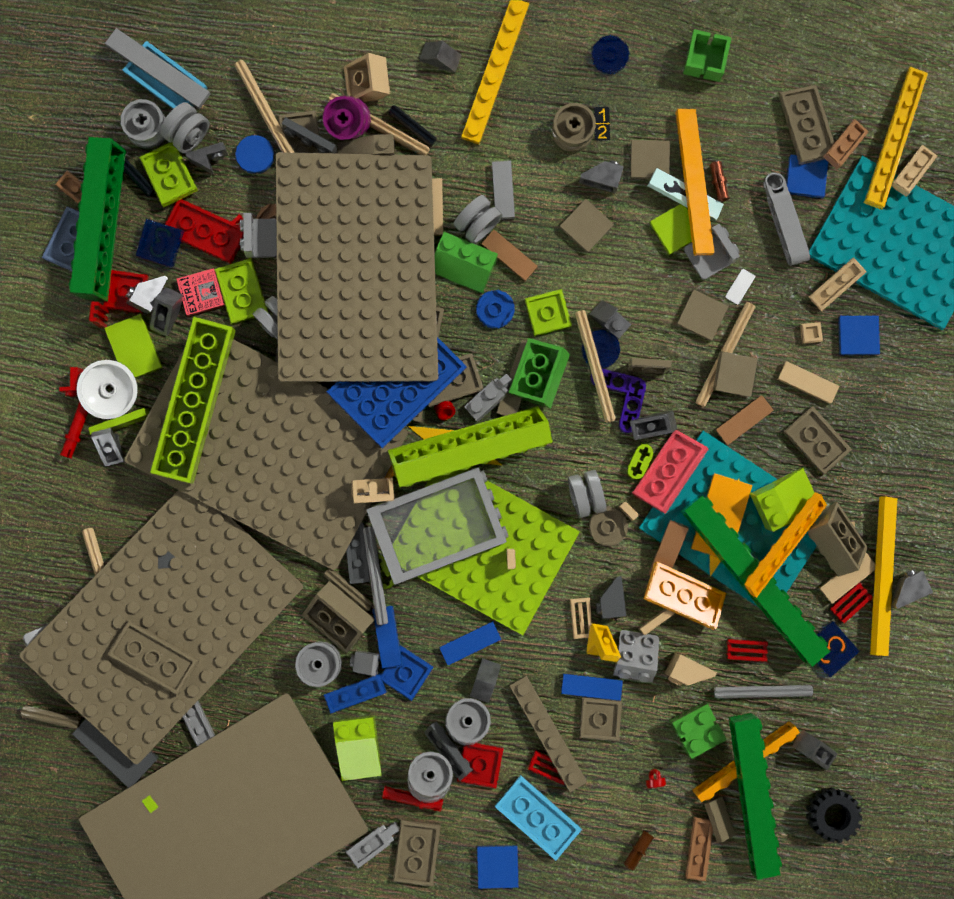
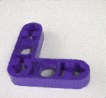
(627, 388)

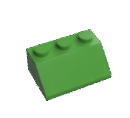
(464, 262)
(539, 372)

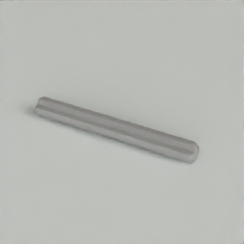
(375, 575)
(763, 691)

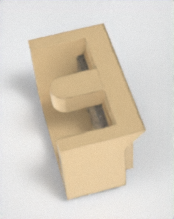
(372, 490)

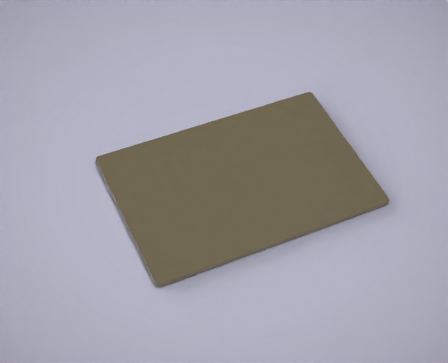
(355, 268)
(276, 457)
(206, 608)
(228, 814)

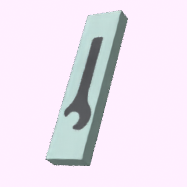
(676, 191)

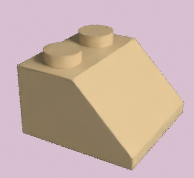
(367, 78)
(687, 671)

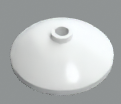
(93, 391)

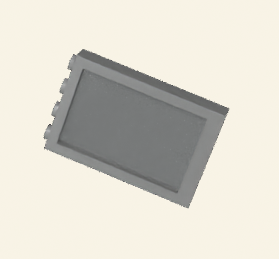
(437, 525)

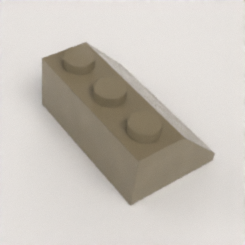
(836, 540)
(337, 617)

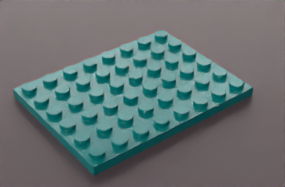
(901, 247)
(752, 532)

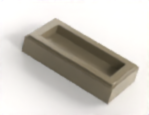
(719, 819)

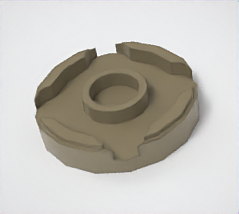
(608, 527)

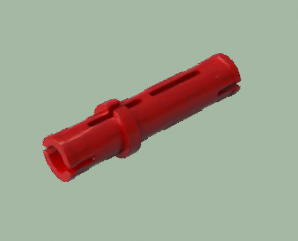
(74, 432)
(407, 798)

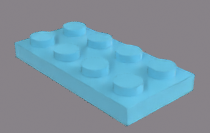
(154, 86)
(538, 817)

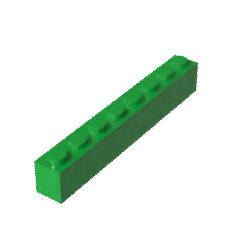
(754, 795)

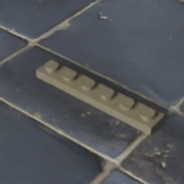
(548, 734)

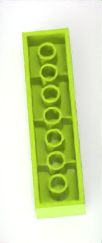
(193, 400)
(470, 446)

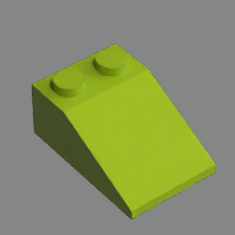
(782, 499)
(357, 747)

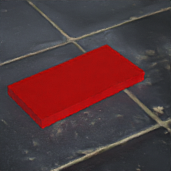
(203, 226)

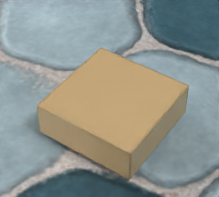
(811, 333)
(628, 511)
(511, 563)

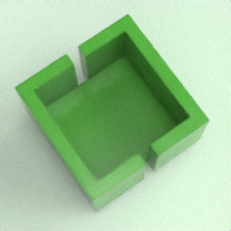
(706, 58)
(698, 729)

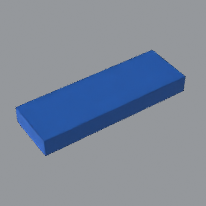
(388, 640)
(470, 643)
(591, 687)
(355, 693)

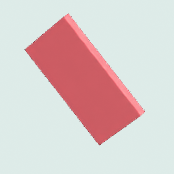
(670, 471)

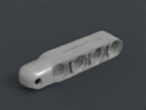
(786, 219)

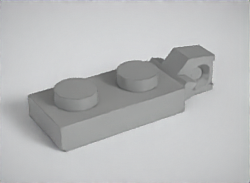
(488, 397)
(372, 844)

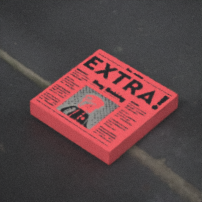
(200, 292)

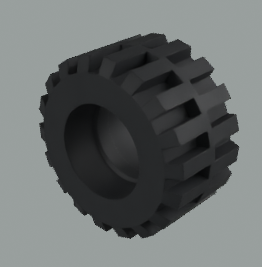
(850, 817)

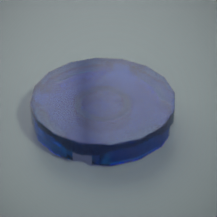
(610, 54)
(606, 347)

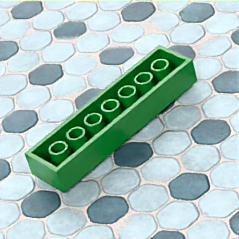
(97, 219)

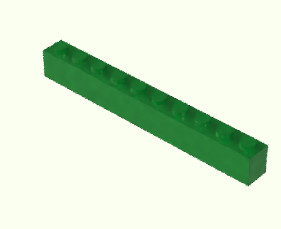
(741, 565)

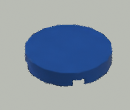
(255, 154)
(495, 309)

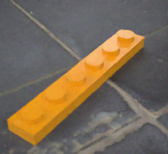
(785, 545)
(723, 777)

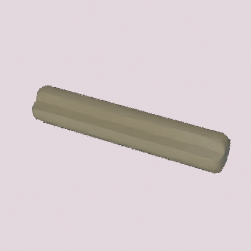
(348, 589)
(50, 717)

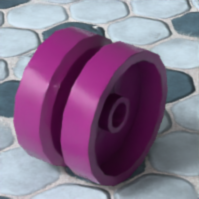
(335, 117)

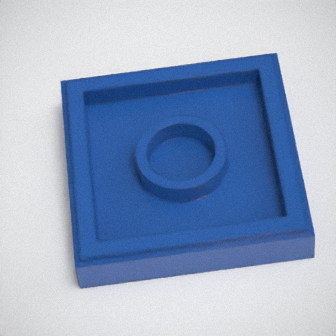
(807, 178)
(859, 335)
(407, 677)
(497, 866)

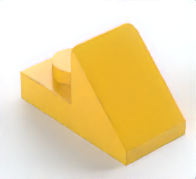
(602, 643)

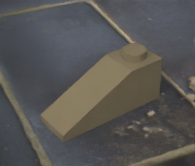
(368, 145)

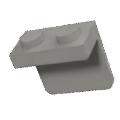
(259, 237)
(724, 254)
(638, 656)

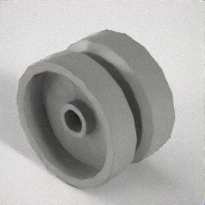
(142, 123)
(184, 127)
(477, 219)
(268, 322)
(589, 493)
(306, 664)
(472, 710)
(425, 766)

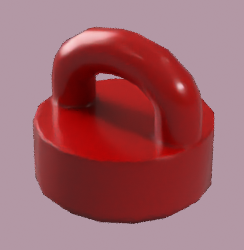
(445, 410)
(655, 782)

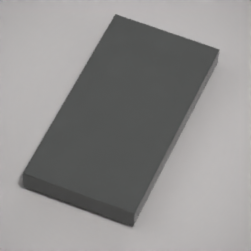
(111, 756)

